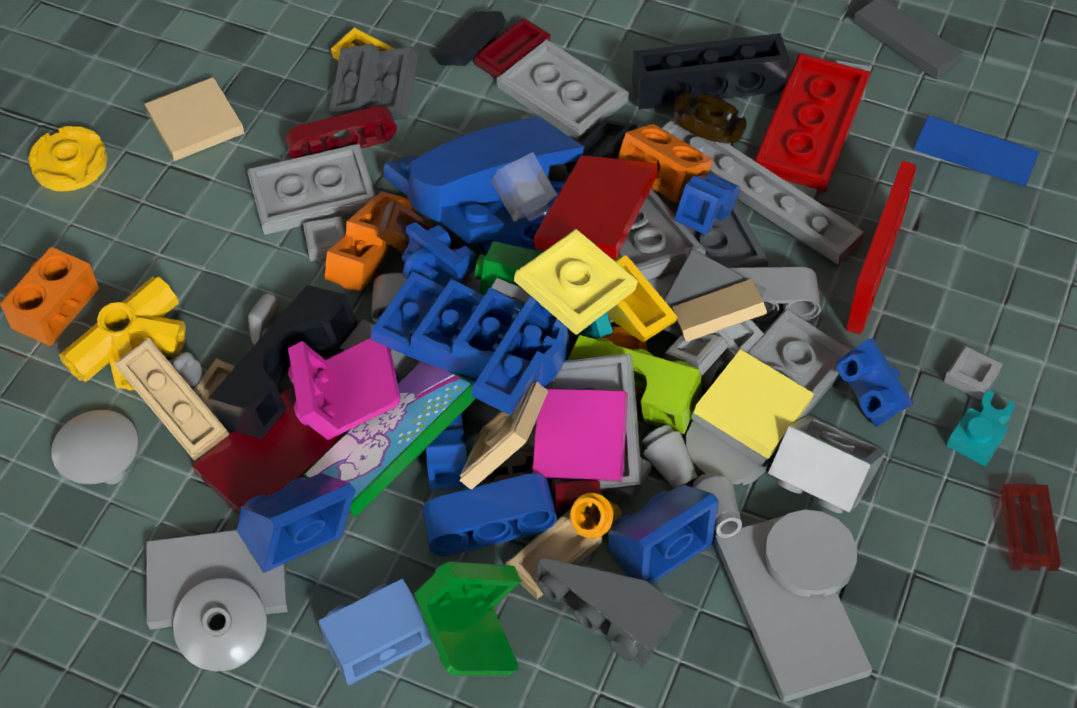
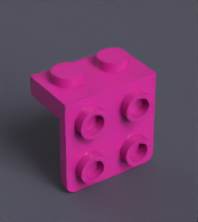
(343, 389)

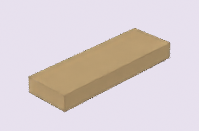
(171, 399)

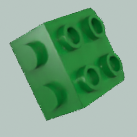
(462, 618)

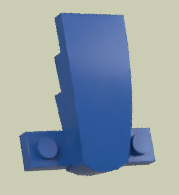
(458, 174)
(475, 337)

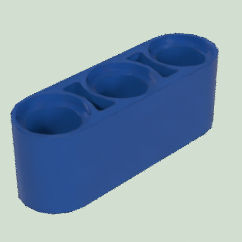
(489, 514)

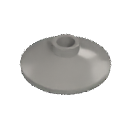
(239, 637)

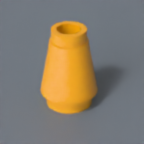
(586, 515)

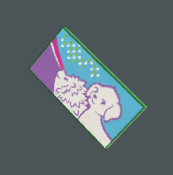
(385, 445)

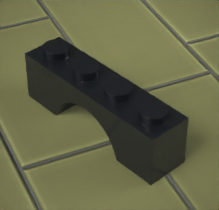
(249, 394)

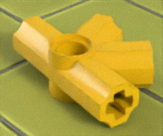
(142, 319)

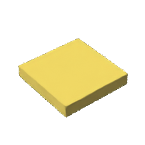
(575, 281)
(753, 403)

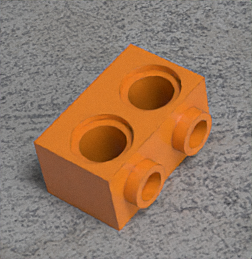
(674, 158)
(50, 296)

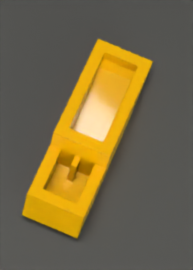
(642, 311)

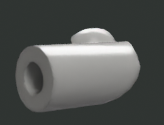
(260, 316)

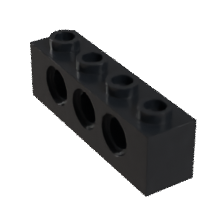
(715, 68)

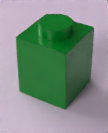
(501, 263)

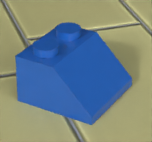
(295, 519)
(664, 533)

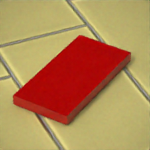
(812, 121)
(598, 201)
(881, 248)

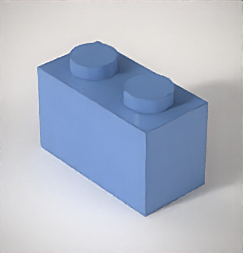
(374, 631)

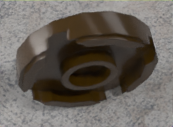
(709, 118)

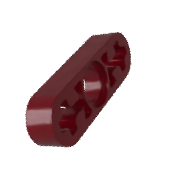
(364, 119)

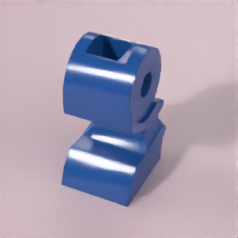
(706, 201)
(447, 457)

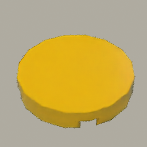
(68, 158)

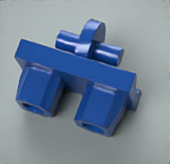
(432, 258)
(874, 382)

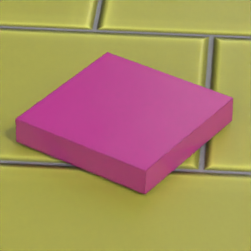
(581, 435)

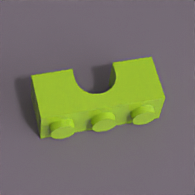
(668, 386)

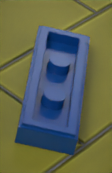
(976, 150)

